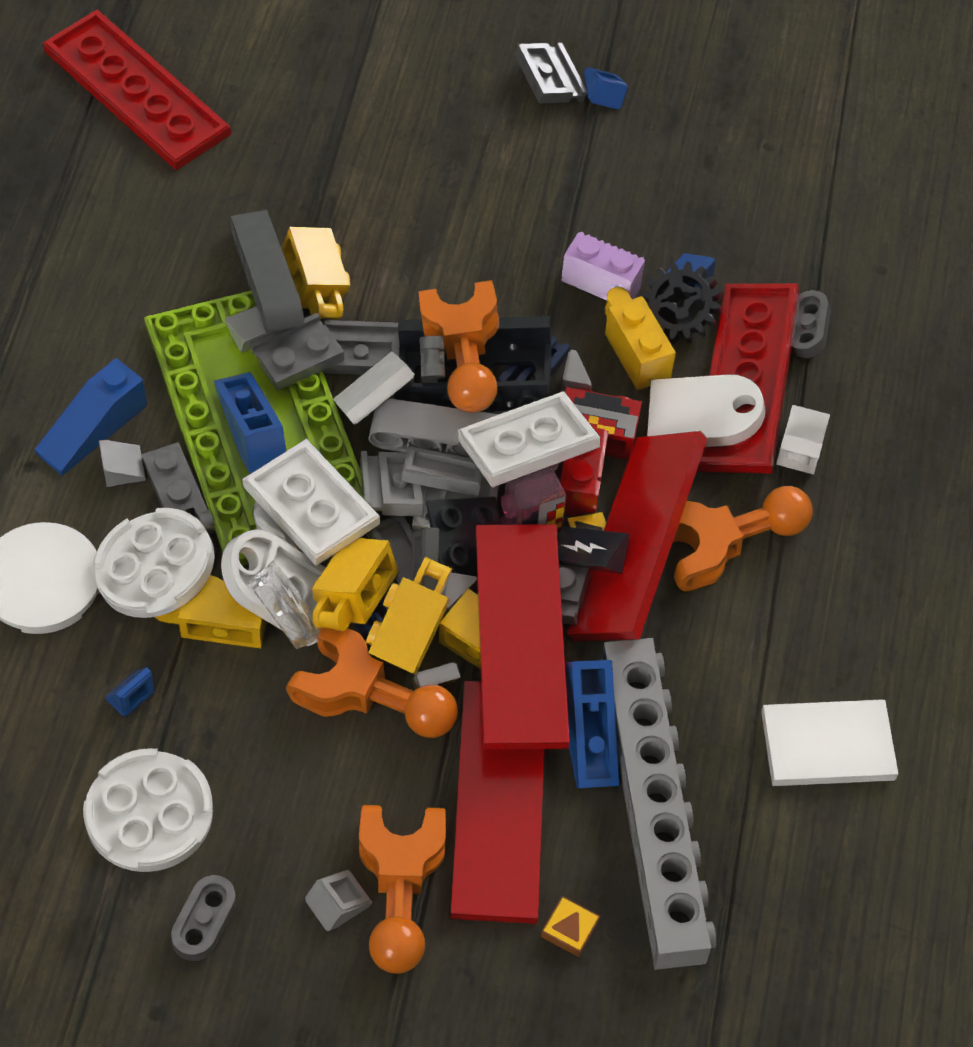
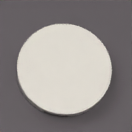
(154, 563)
(45, 577)
(148, 810)

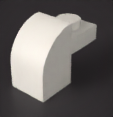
(803, 439)

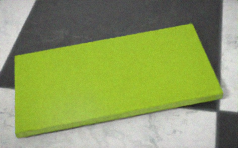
(194, 352)

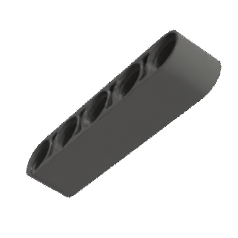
(267, 271)

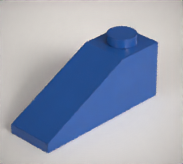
(93, 415)
(250, 420)
(592, 723)

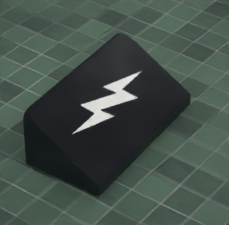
(592, 549)

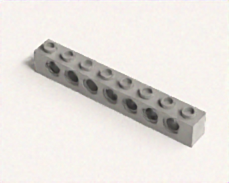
(670, 942)

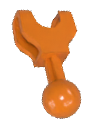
(464, 334)
(720, 536)
(361, 680)
(400, 867)

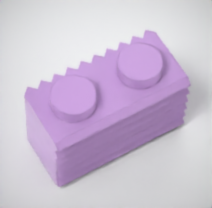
(599, 267)

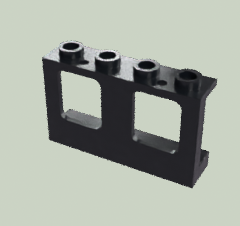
(515, 343)

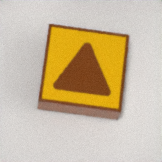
(570, 926)

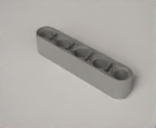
(422, 426)

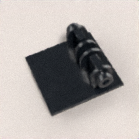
(457, 529)

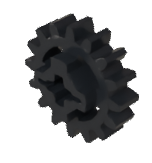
(696, 300)

